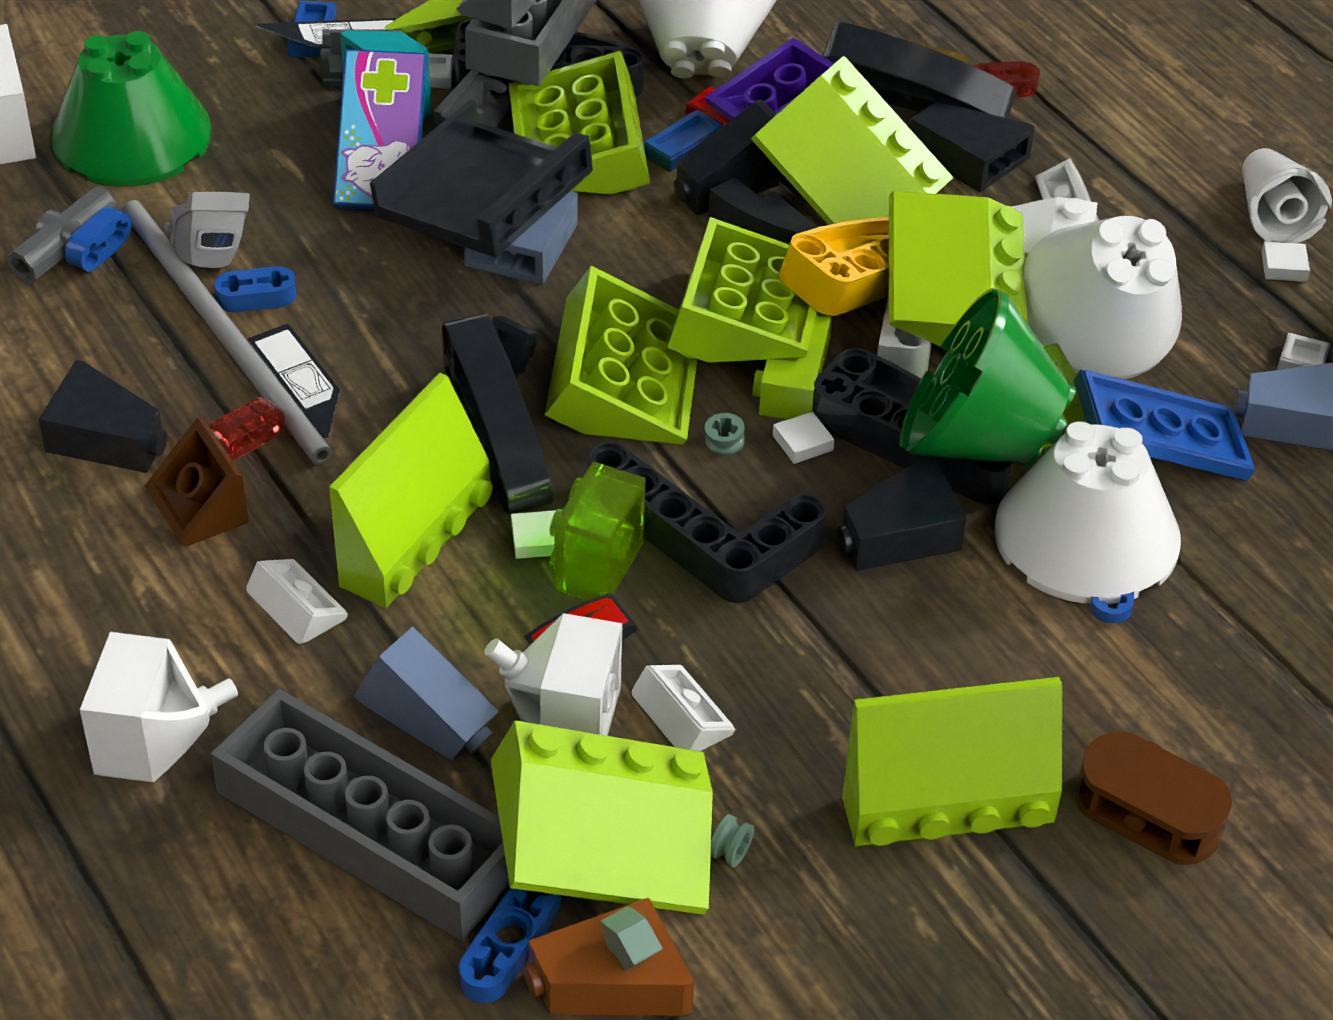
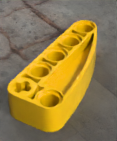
(839, 265)

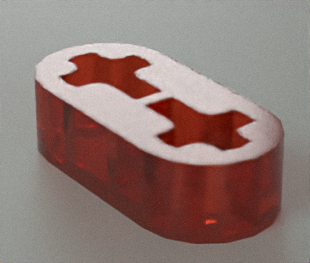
(1019, 74)
(248, 427)

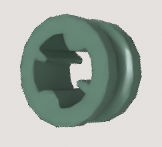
(724, 423)
(731, 840)

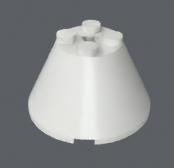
(703, 34)
(1105, 294)
(1090, 518)

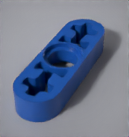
(509, 956)

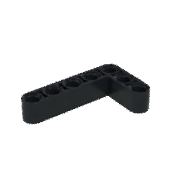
(714, 553)

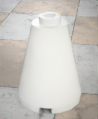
(1284, 197)

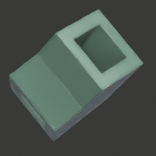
(629, 937)

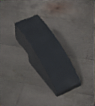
(766, 216)

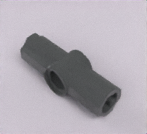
(52, 233)

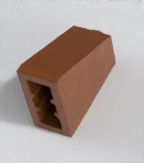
(584, 978)

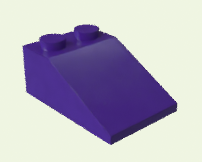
(774, 79)

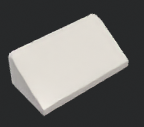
(1063, 182)
(294, 599)
(680, 707)

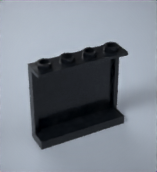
(478, 182)

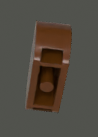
(1153, 797)

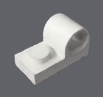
(903, 348)

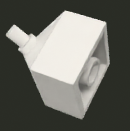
(566, 674)
(144, 708)

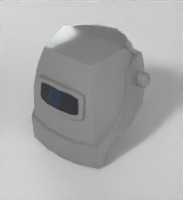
(208, 227)

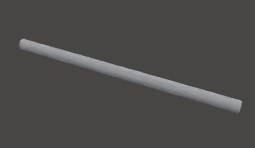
(228, 333)

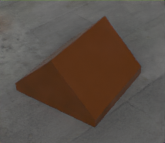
(199, 487)

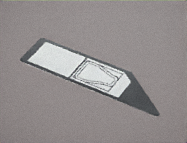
(311, 32)
(299, 375)

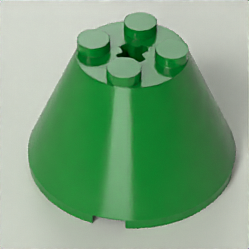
(127, 115)
(991, 392)

